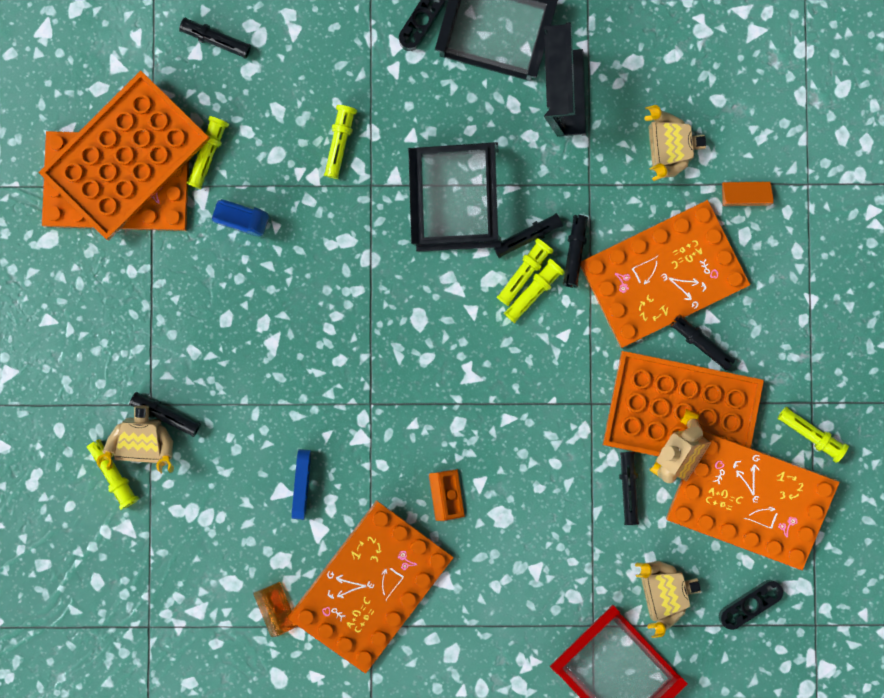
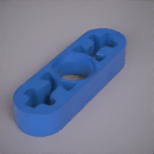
(301, 484)

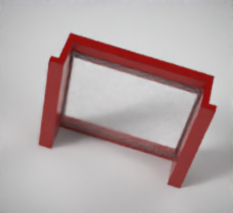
(616, 663)

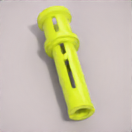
(214, 132)
(332, 170)
(534, 264)
(541, 283)
(822, 440)
(117, 484)

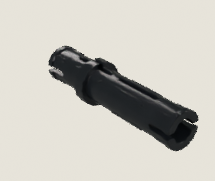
(206, 34)
(540, 229)
(576, 243)
(695, 336)
(165, 414)
(630, 517)

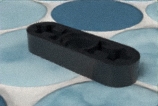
(418, 37)
(739, 619)

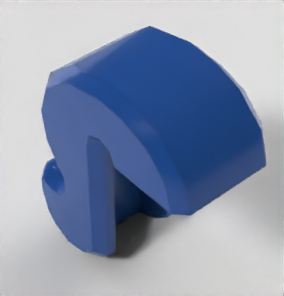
(240, 218)

